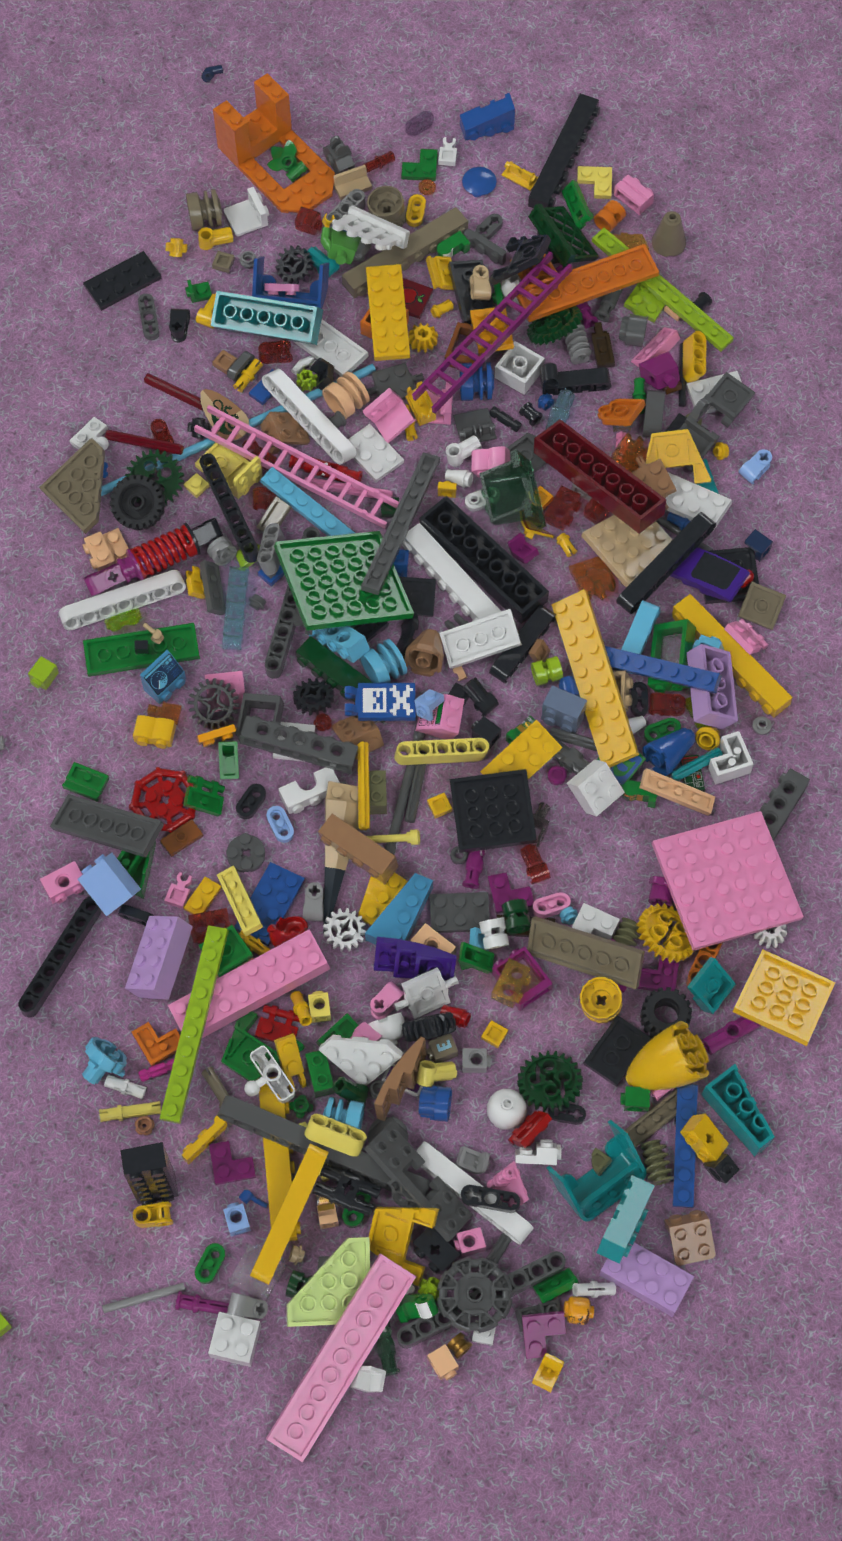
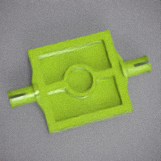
(644, 303)

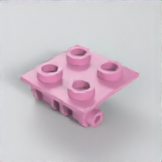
(237, 682)
(509, 1180)

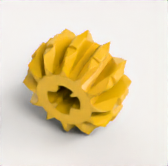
(423, 337)

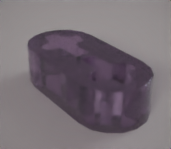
(418, 122)

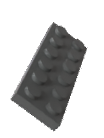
(107, 825)

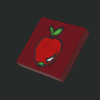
(416, 297)

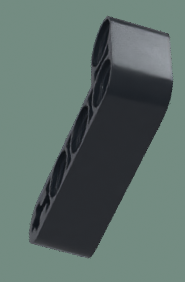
(575, 380)

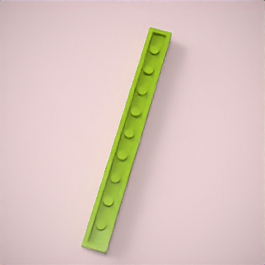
(670, 296)
(194, 1025)

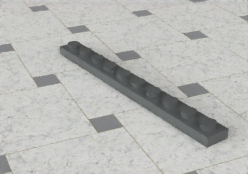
(400, 524)

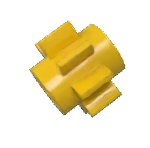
(176, 247)

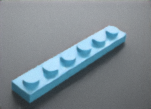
(304, 504)

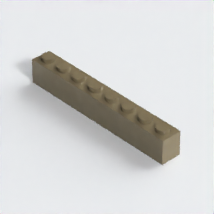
(419, 245)

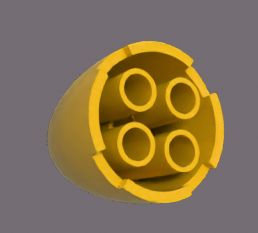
(669, 1060)

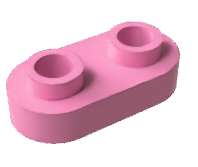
(273, 288)
(549, 904)

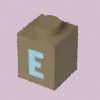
(442, 1049)

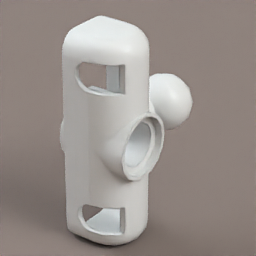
(277, 1085)

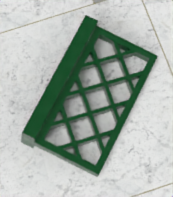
(559, 246)

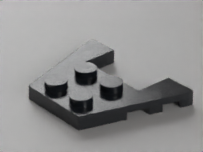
(527, 254)

